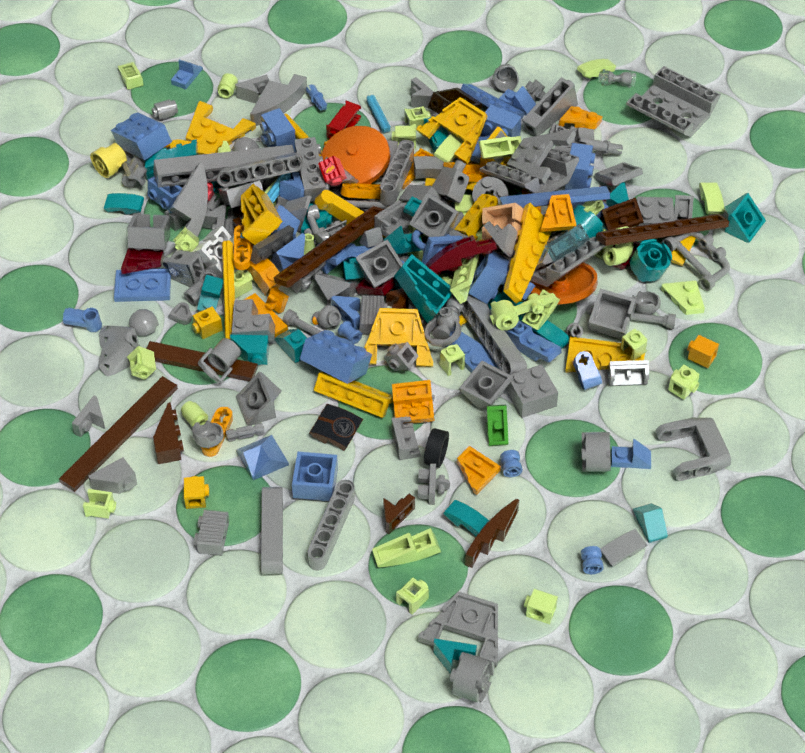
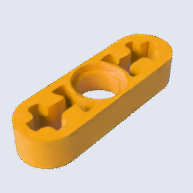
(356, 190)
(241, 252)
(227, 421)

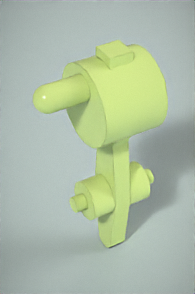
(506, 314)

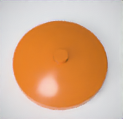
(361, 152)
(573, 286)

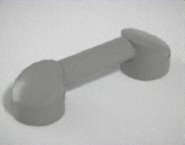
(313, 213)

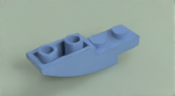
(532, 344)

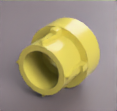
(108, 159)

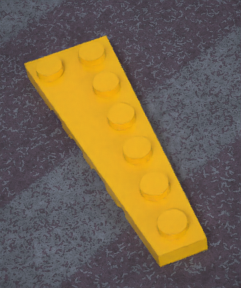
(527, 253)

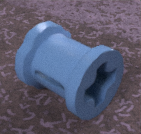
(349, 332)

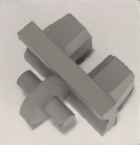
(134, 172)
(428, 491)

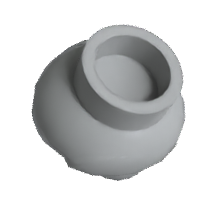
(327, 317)

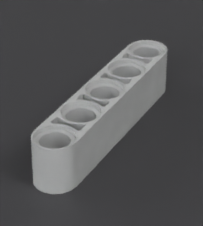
(397, 172)
(252, 175)
(272, 530)
(331, 532)

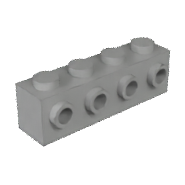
(310, 172)

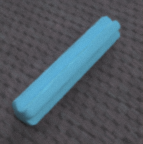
(378, 114)

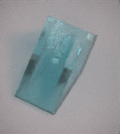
(567, 242)

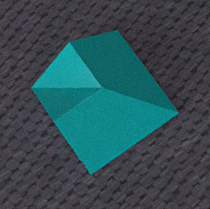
(744, 218)

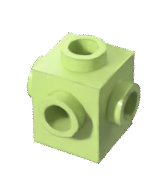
(684, 381)

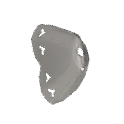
(116, 348)

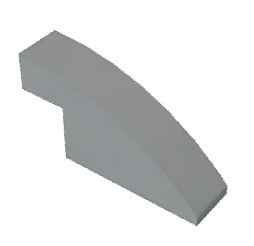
(279, 96)
(192, 200)

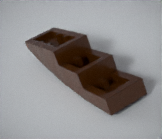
(494, 530)

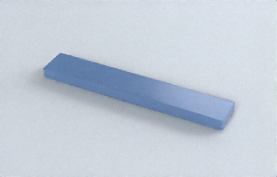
(543, 199)

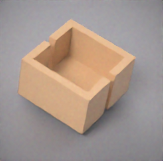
(502, 216)

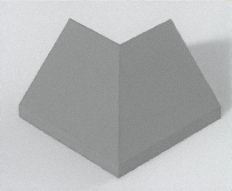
(379, 264)
(336, 286)
(485, 385)
(258, 399)

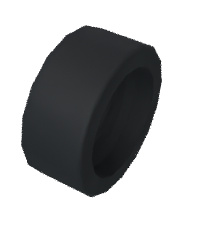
(436, 447)

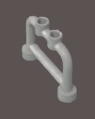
(708, 280)

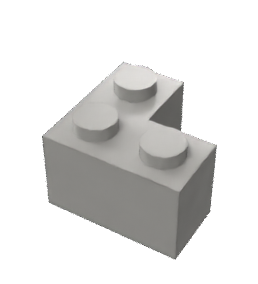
(248, 322)

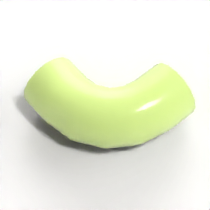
(618, 254)

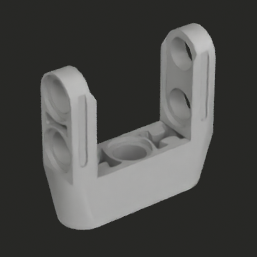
(709, 441)

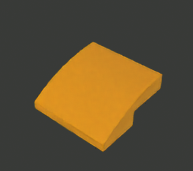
(471, 170)
(413, 401)

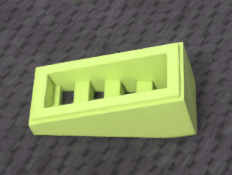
(130, 75)

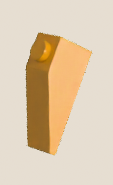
(262, 273)

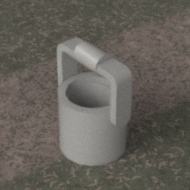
(221, 358)

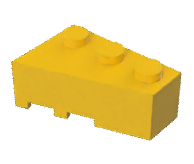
(259, 215)

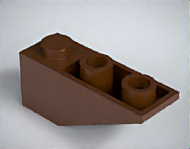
(166, 437)

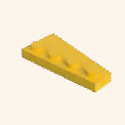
(601, 352)

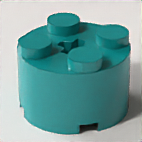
(588, 220)
(650, 260)

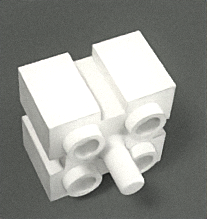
(211, 250)

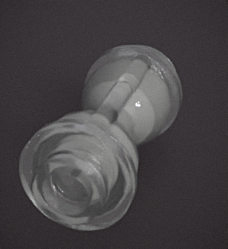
(625, 78)

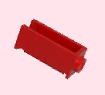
(343, 119)

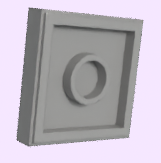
(618, 173)

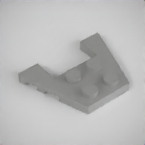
(534, 150)
(467, 617)

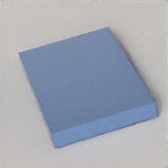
(143, 285)

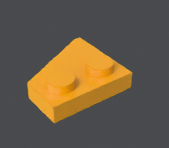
(581, 118)
(558, 214)
(477, 468)

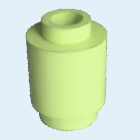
(227, 85)
(193, 413)

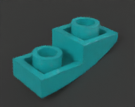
(124, 202)
(463, 514)

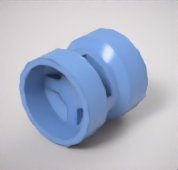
(511, 464)
(591, 557)

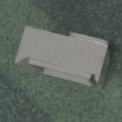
(232, 196)

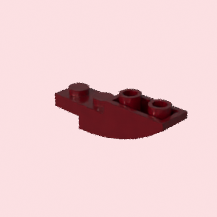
(450, 256)

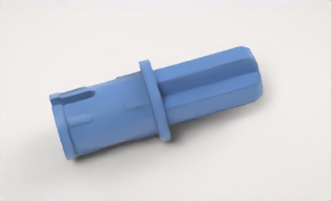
(317, 97)

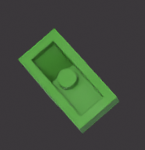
(497, 425)

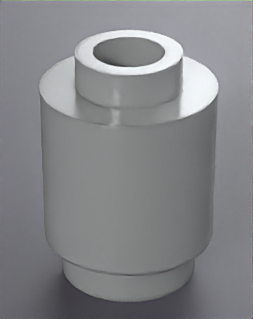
(164, 109)

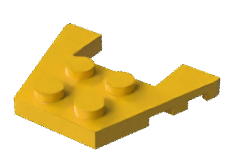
(461, 120)
(212, 132)
(399, 327)

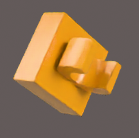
(276, 300)

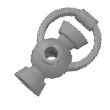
(446, 321)

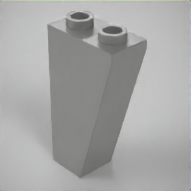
(551, 107)

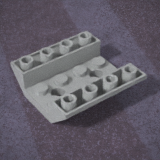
(676, 99)
(560, 163)
(555, 270)

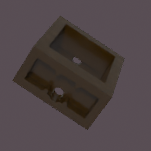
(443, 98)

